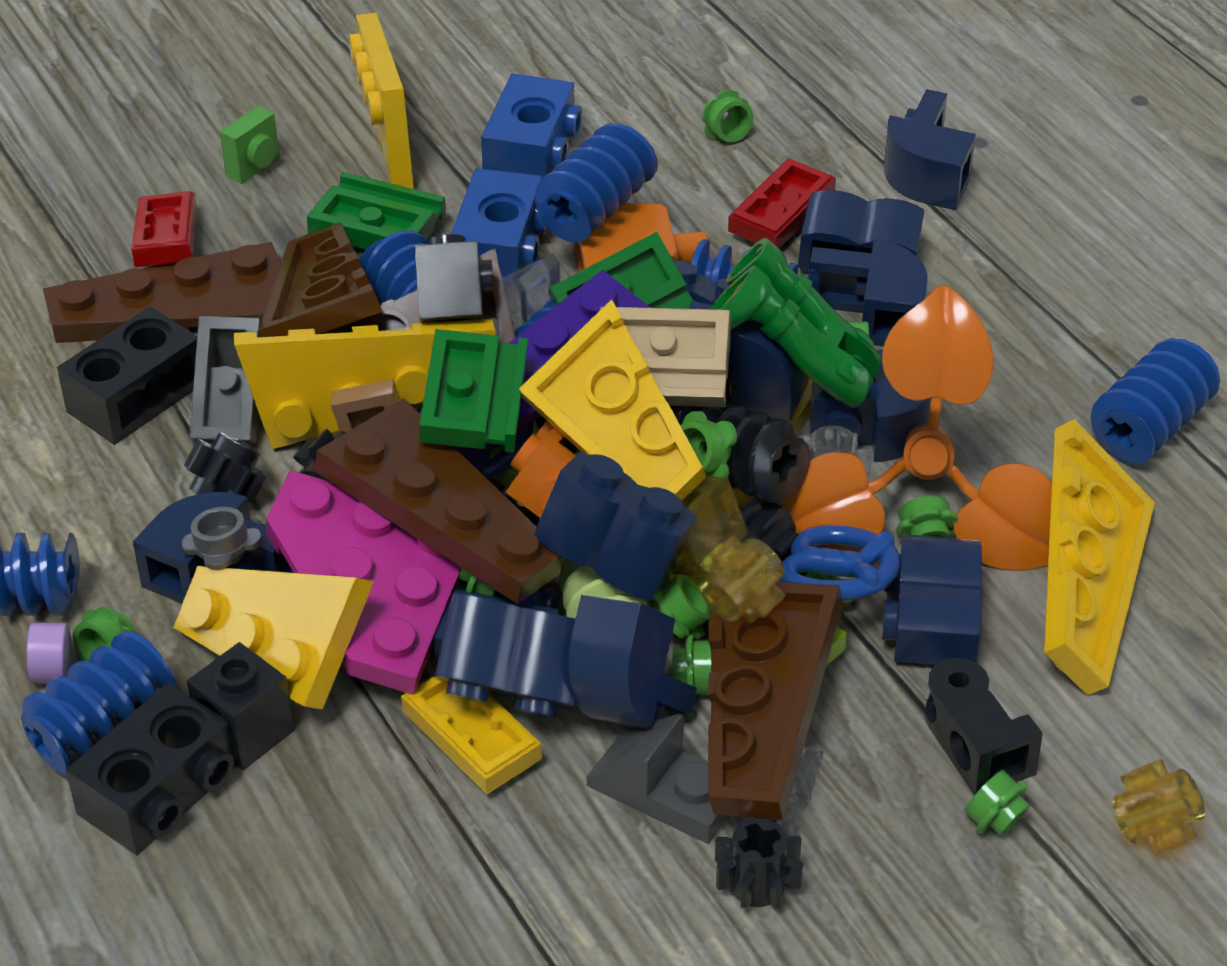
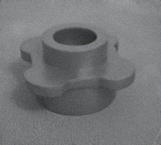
(220, 537)

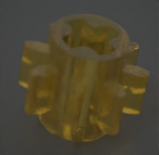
(742, 579)
(1158, 807)

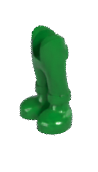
(801, 322)

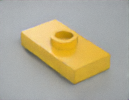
(474, 735)

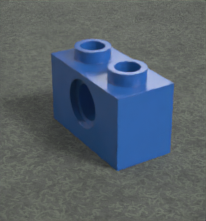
(531, 126)
(502, 215)

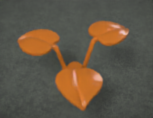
(936, 354)

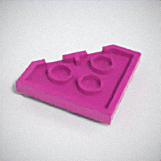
(337, 535)

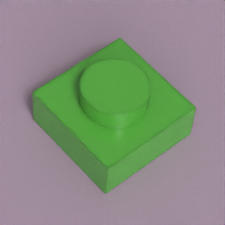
(249, 144)

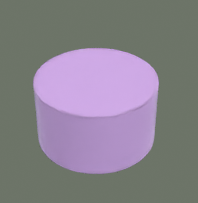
(48, 651)

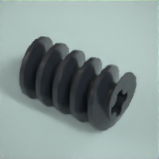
(767, 454)

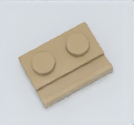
(684, 351)

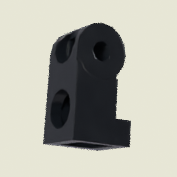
(976, 727)

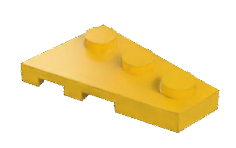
(611, 406)
(285, 618)

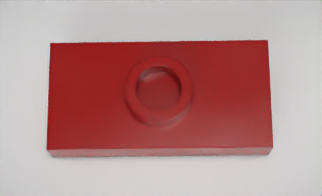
(779, 203)
(164, 228)

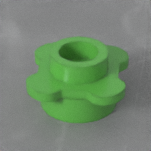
(719, 440)
(684, 603)

